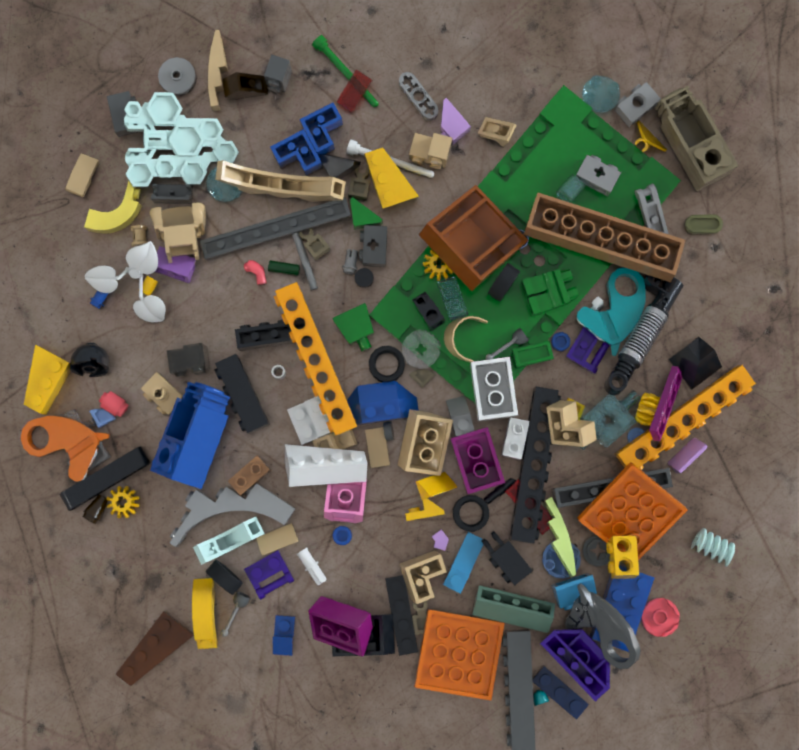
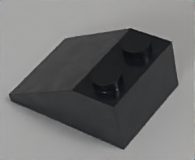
(381, 638)

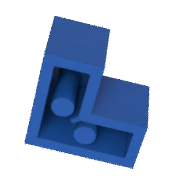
(319, 124)
(297, 148)

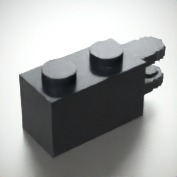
(508, 560)

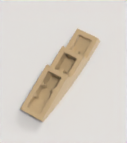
(216, 66)

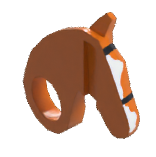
(69, 435)

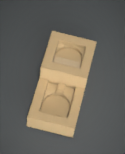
(81, 175)
(340, 441)

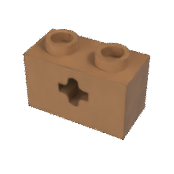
(249, 475)

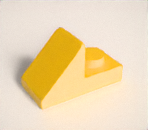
(430, 510)

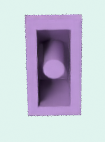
(453, 123)

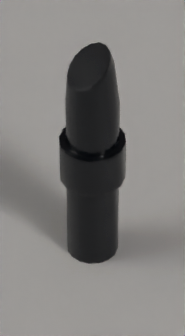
(499, 490)

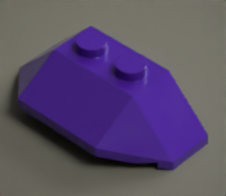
(581, 659)

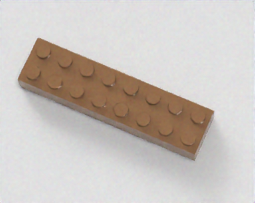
(604, 237)

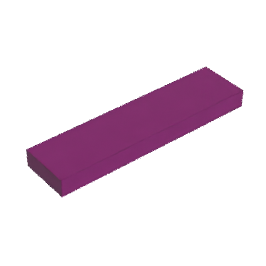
(666, 403)

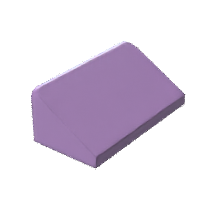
(687, 455)

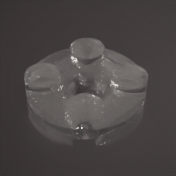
(413, 356)

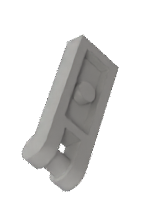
(651, 209)

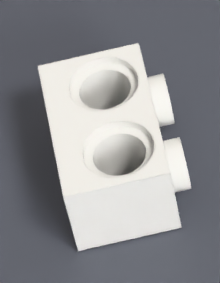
(515, 438)

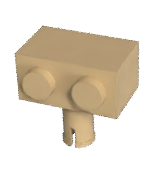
(161, 392)

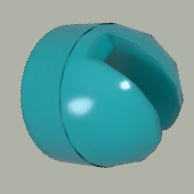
(540, 697)

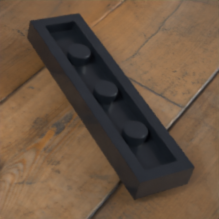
(401, 615)

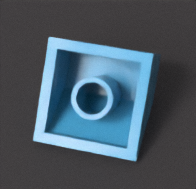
(567, 591)

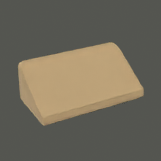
(277, 539)

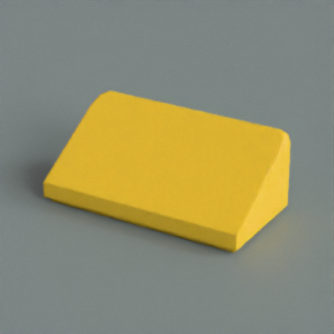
(435, 485)

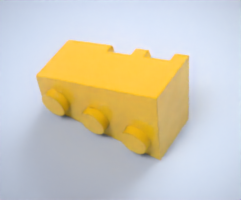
(387, 179)
(45, 379)

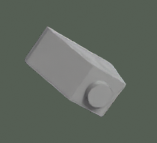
(460, 415)

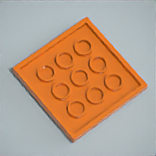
(632, 507)
(459, 654)

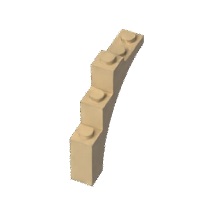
(280, 185)

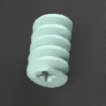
(714, 545)

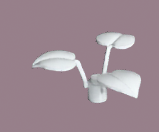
(140, 260)

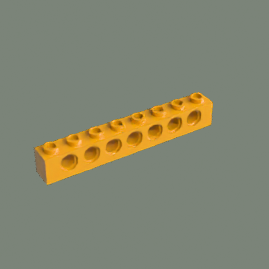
(282, 297)
(743, 384)

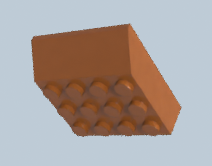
(473, 237)

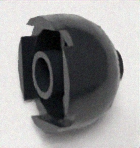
(90, 359)

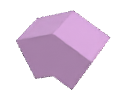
(440, 540)

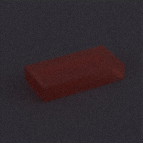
(354, 90)

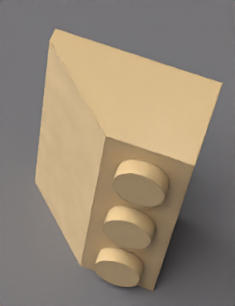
(424, 443)

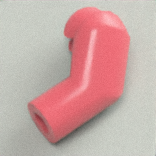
(257, 269)

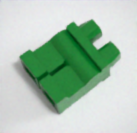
(555, 291)

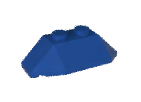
(381, 402)

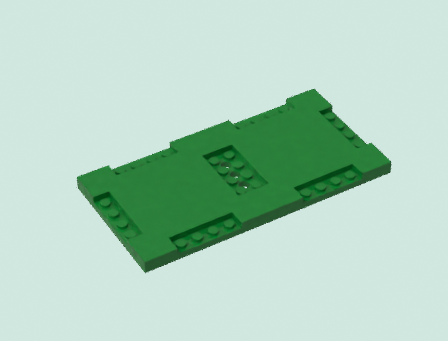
(535, 164)

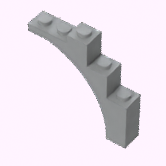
(203, 507)

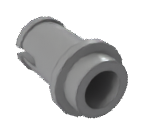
(350, 261)

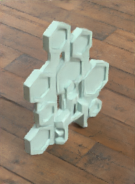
(184, 139)

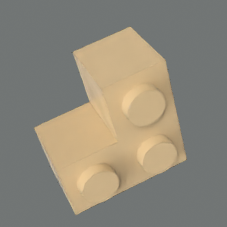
(430, 150)
(565, 426)
(418, 572)

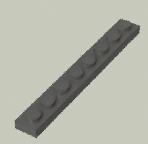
(275, 228)

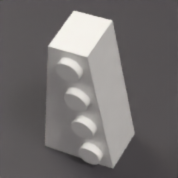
(323, 465)

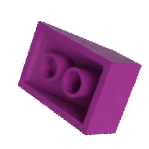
(477, 460)

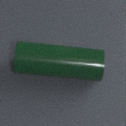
(283, 268)

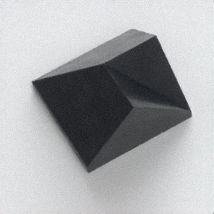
(696, 362)

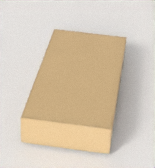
(377, 447)

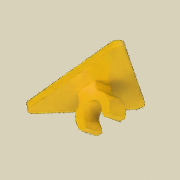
(648, 138)

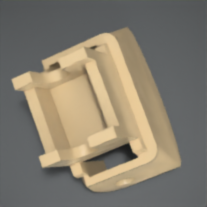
(180, 228)

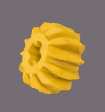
(436, 271)
(647, 409)
(119, 509)

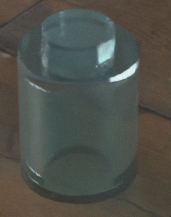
(570, 189)

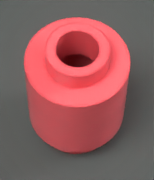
(113, 404)

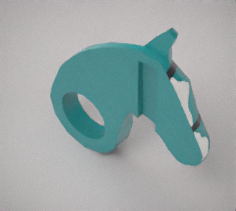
(624, 312)

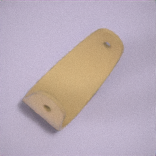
(449, 336)

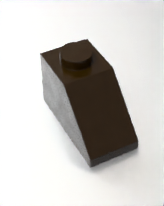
(244, 85)

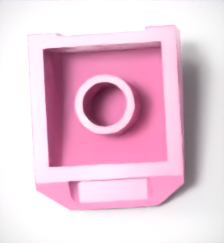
(345, 502)

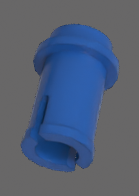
(98, 299)

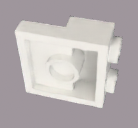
(309, 420)

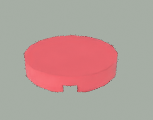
(660, 617)

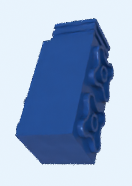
(192, 435)

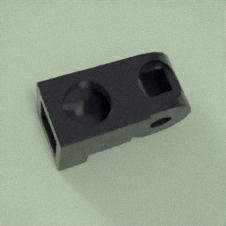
(428, 311)

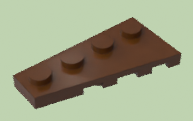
(158, 643)

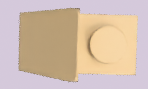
(497, 130)

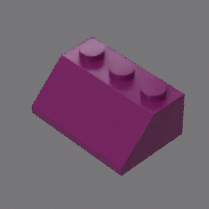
(340, 625)

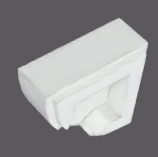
(597, 304)

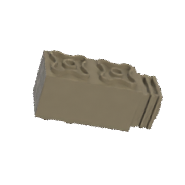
(695, 138)

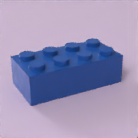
(629, 598)

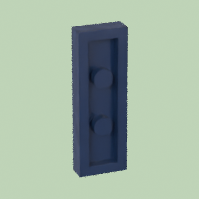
(560, 692)

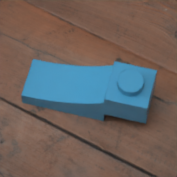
(463, 563)

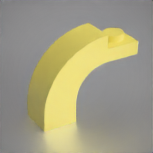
(117, 219)

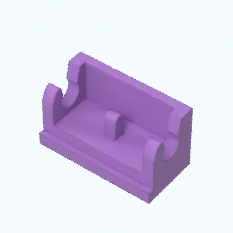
(180, 269)

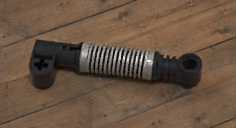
(647, 331)

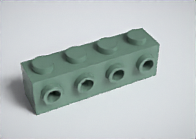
(513, 609)

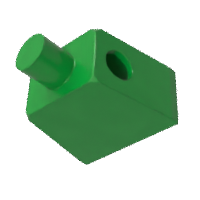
(355, 326)

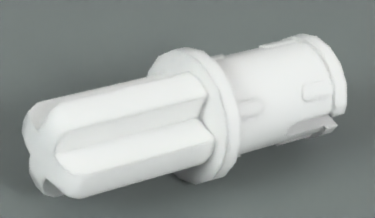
(311, 566)

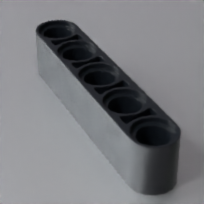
(105, 478)

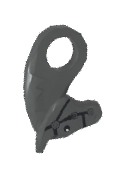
(594, 611)

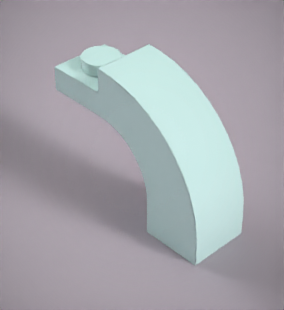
(228, 540)

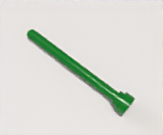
(320, 44)

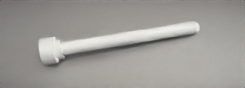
(355, 149)

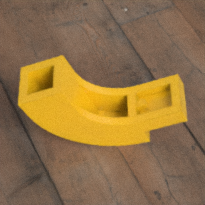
(203, 613)

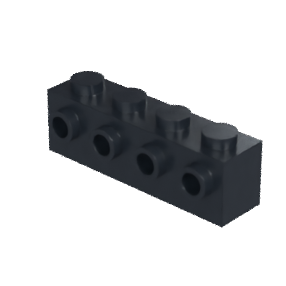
(266, 335)
(242, 394)

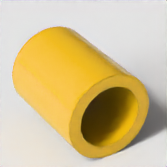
(149, 285)

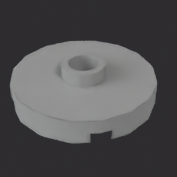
(179, 85)

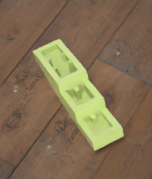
(562, 545)

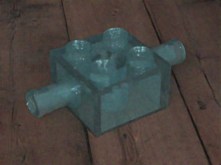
(620, 420)

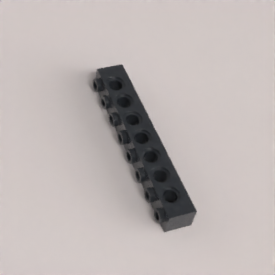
(518, 532)

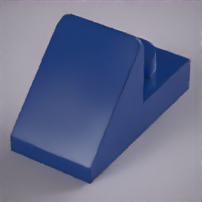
(283, 635)

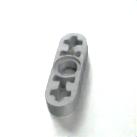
(414, 82)

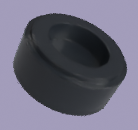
(364, 277)

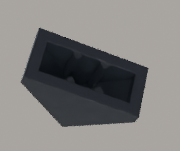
(338, 166)

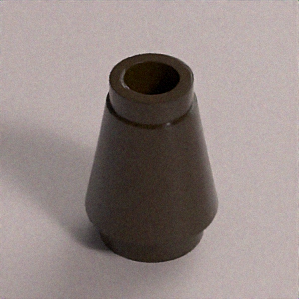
(95, 510)

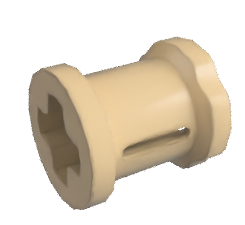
(139, 235)

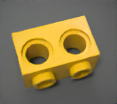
(629, 557)

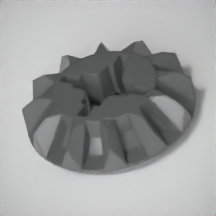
(590, 556)

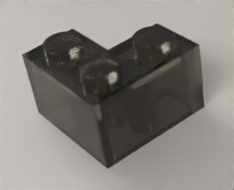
(188, 359)

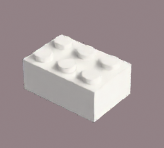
(493, 389)

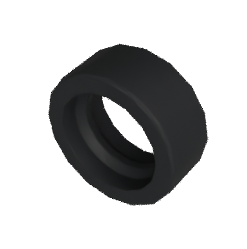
(503, 282)
(386, 349)
(485, 513)
(224, 577)

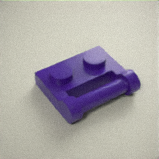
(582, 348)
(264, 569)

